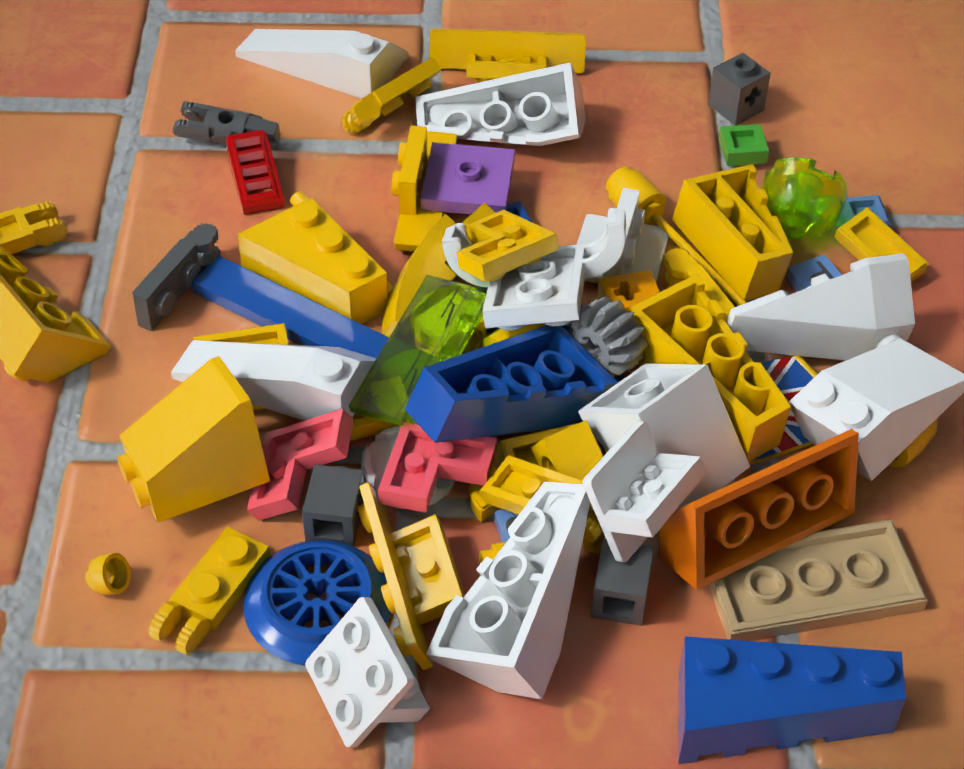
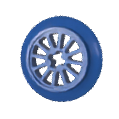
(289, 638)

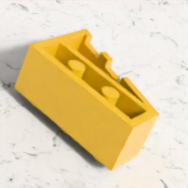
(734, 230)
(317, 260)

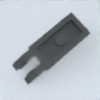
(174, 275)

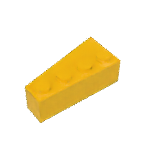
(691, 329)

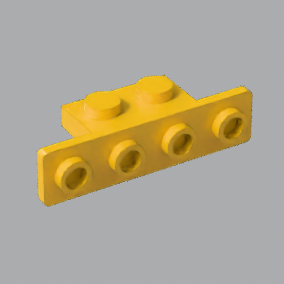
(504, 52)
(408, 184)
(417, 572)

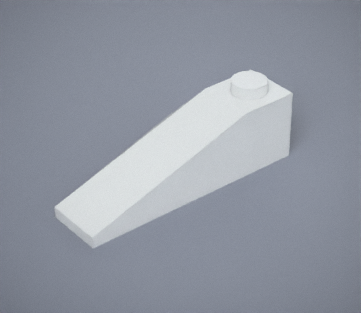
(330, 58)
(514, 109)
(834, 315)
(284, 377)
(517, 610)

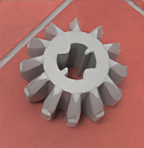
(609, 335)

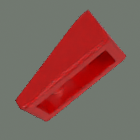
(254, 170)

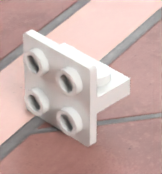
(643, 242)
(638, 489)
(364, 675)

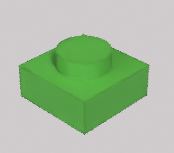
(743, 145)

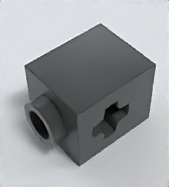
(739, 88)
(333, 504)
(622, 586)

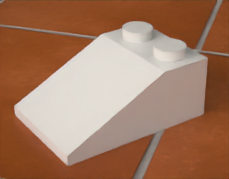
(882, 396)

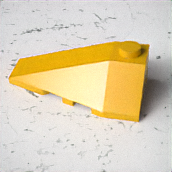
(36, 333)

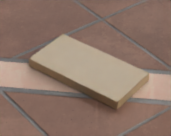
(821, 584)

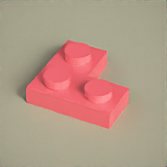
(292, 452)
(419, 462)

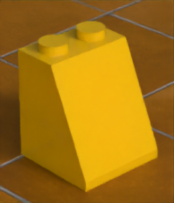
(194, 445)

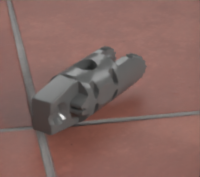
(216, 123)

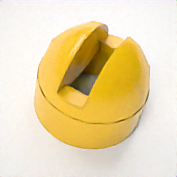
(108, 566)

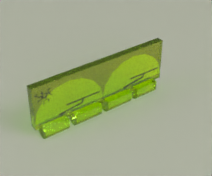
(430, 331)

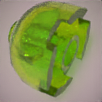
(804, 197)

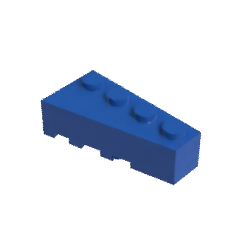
(508, 387)
(781, 694)

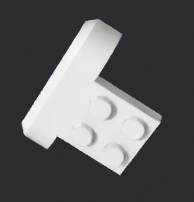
(545, 290)

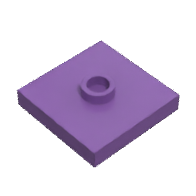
(466, 177)

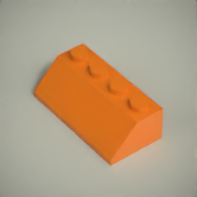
(762, 512)

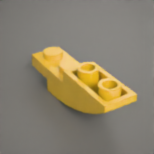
(425, 260)

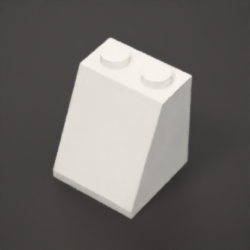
(682, 416)

